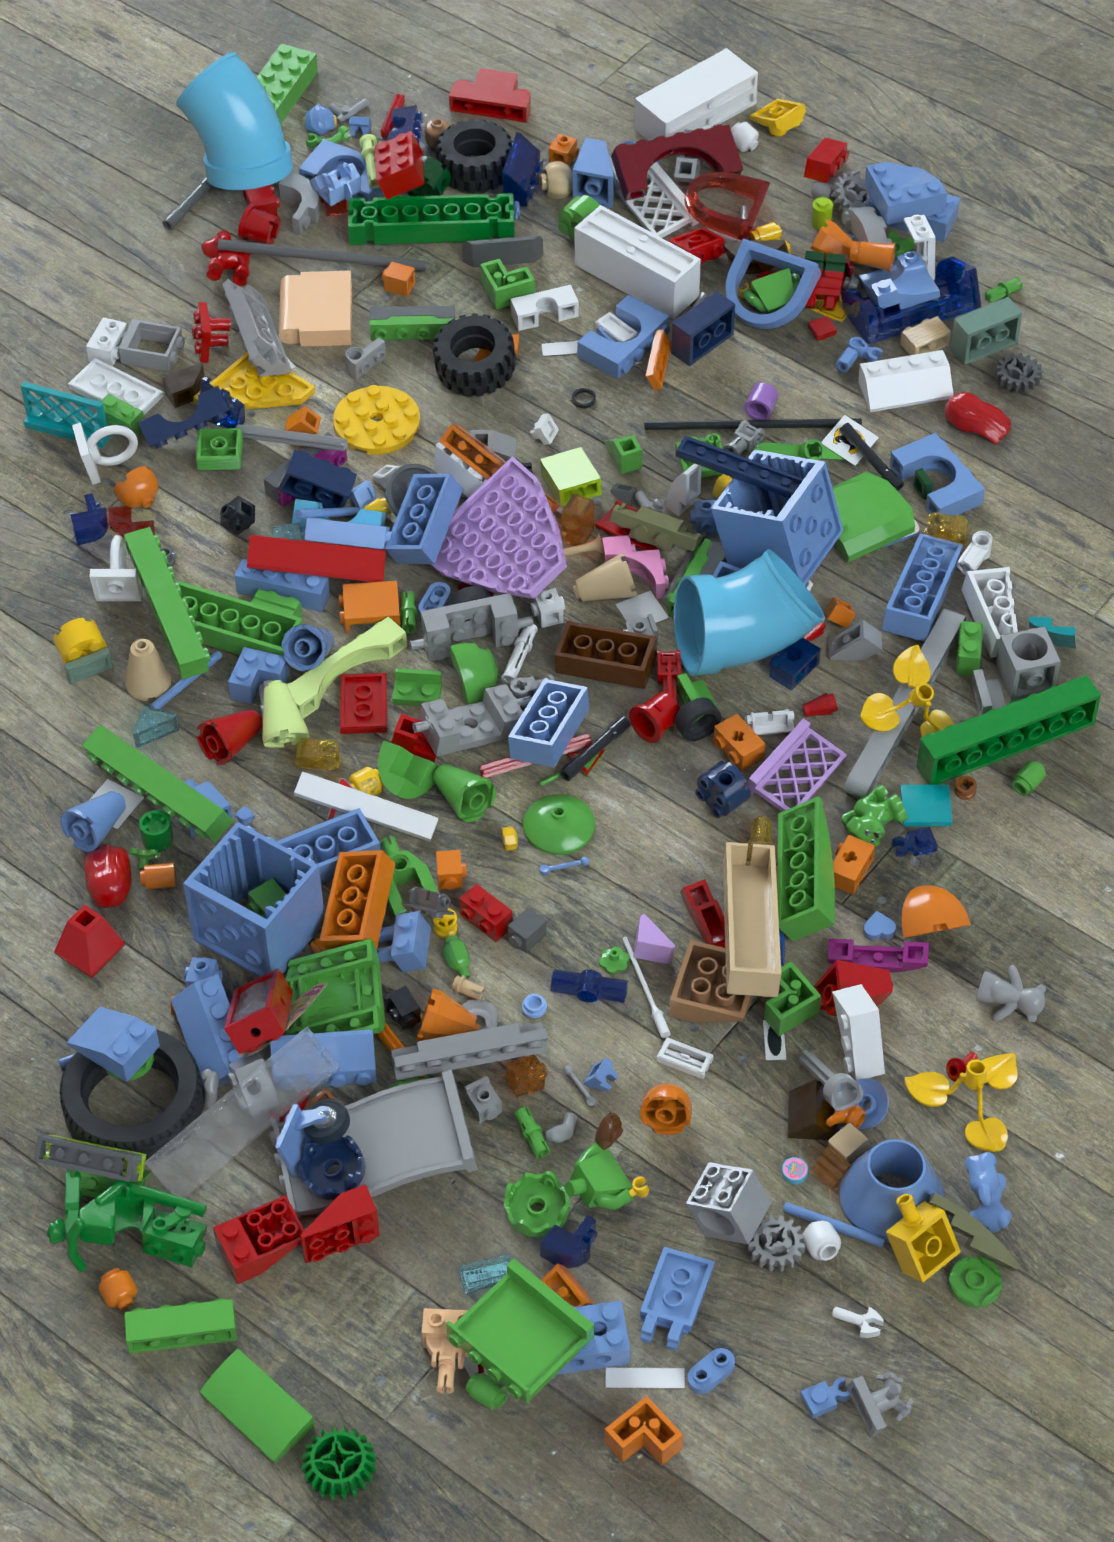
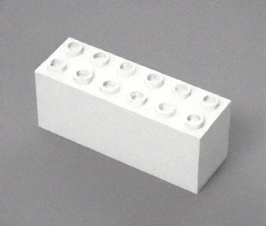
(697, 97)
(637, 261)

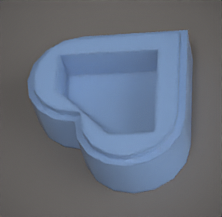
(879, 927)

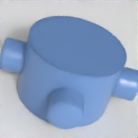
(244, 816)

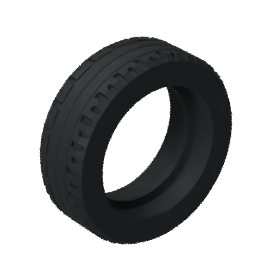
(147, 1138)

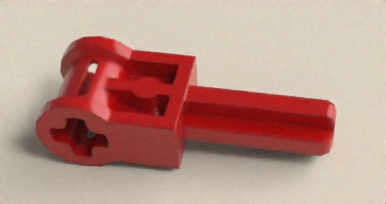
(667, 670)

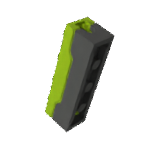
(90, 1158)

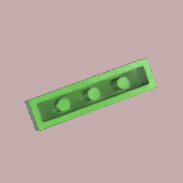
(180, 1325)

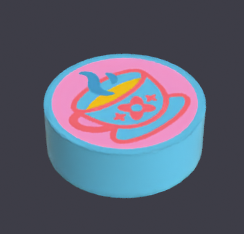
(795, 1170)

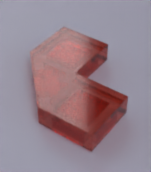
(121, 521)

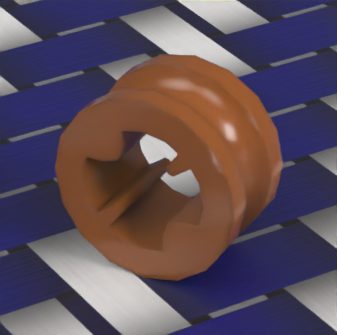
(971, 785)

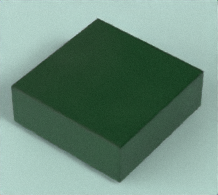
(922, 483)

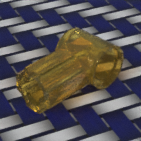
(760, 833)

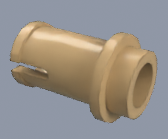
(467, 987)

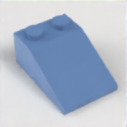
(116, 1041)

